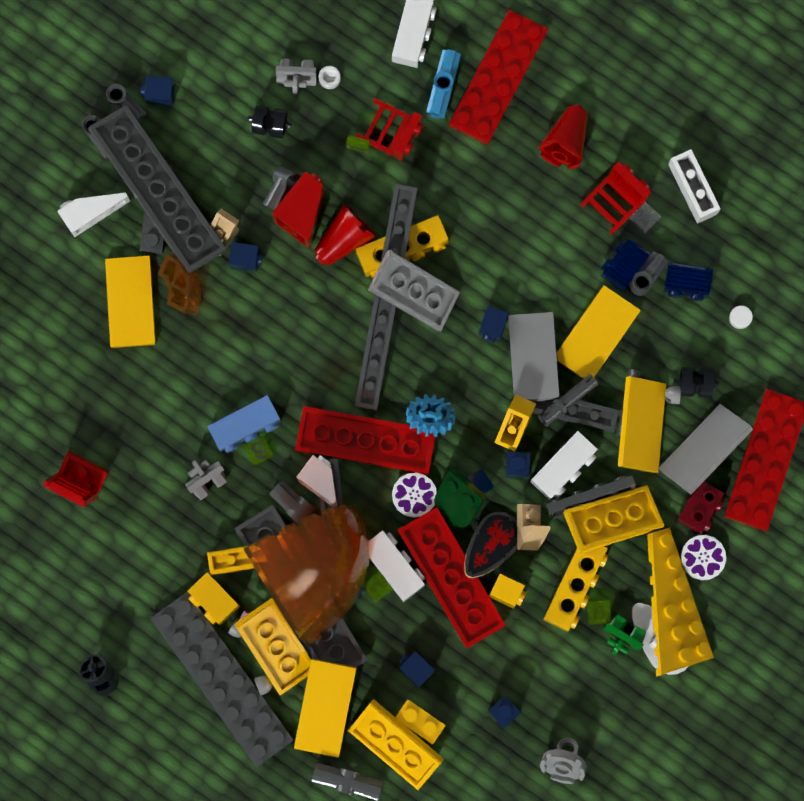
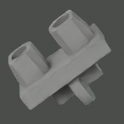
(296, 76)
(213, 472)

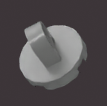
(563, 764)

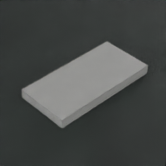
(414, 290)
(534, 356)
(705, 449)

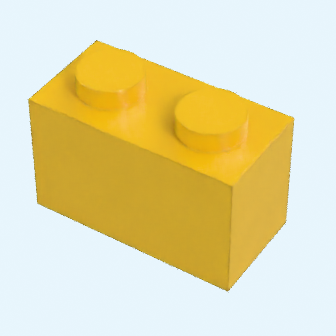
(515, 423)
(508, 591)
(213, 599)
(420, 721)

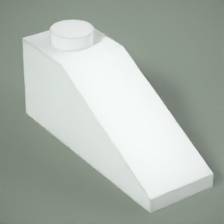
(88, 211)

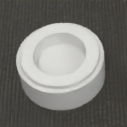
(329, 77)
(740, 317)

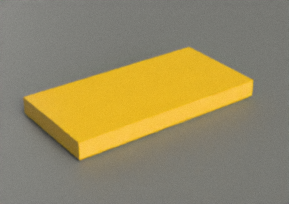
(130, 301)
(597, 333)
(642, 424)
(613, 519)
(275, 646)
(325, 707)
(395, 744)

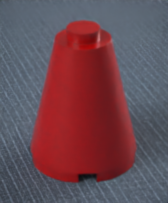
(566, 139)
(343, 237)

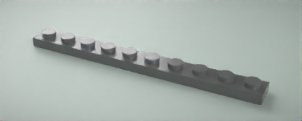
(383, 311)

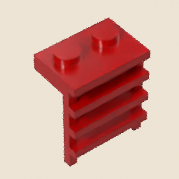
(402, 141)
(627, 186)
(77, 480)

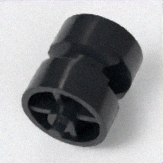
(269, 121)
(696, 382)
(99, 675)

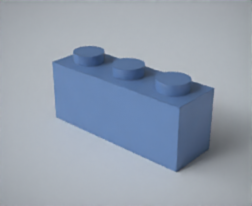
(244, 425)

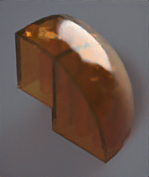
(314, 568)

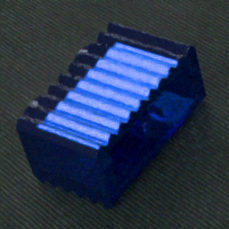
(625, 264)
(687, 281)

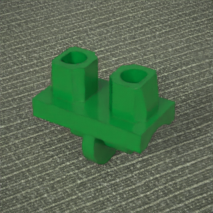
(633, 640)

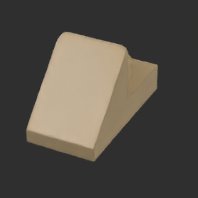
(225, 227)
(529, 529)

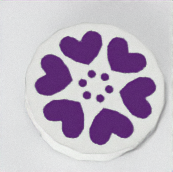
(414, 495)
(703, 557)

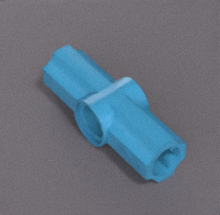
(446, 71)

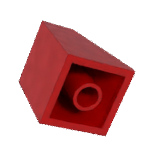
(301, 209)

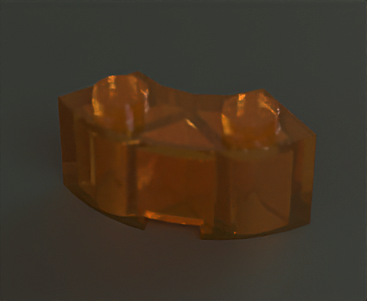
(182, 287)

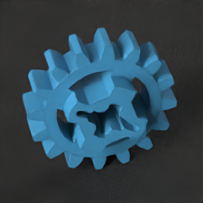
(430, 415)

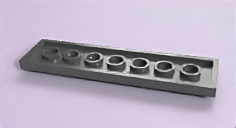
(157, 189)
(337, 642)
(222, 679)

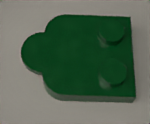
(458, 500)

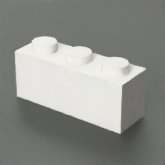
(413, 32)
(694, 186)
(564, 466)
(395, 566)

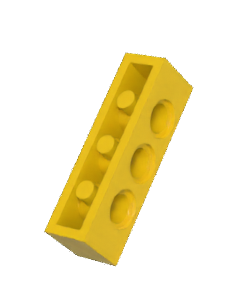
(431, 227)
(555, 614)

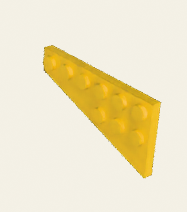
(674, 612)

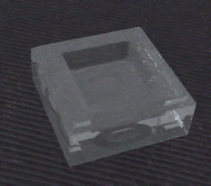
(645, 217)

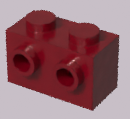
(700, 507)

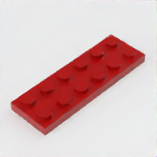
(498, 77)
(364, 440)
(765, 460)
(443, 567)

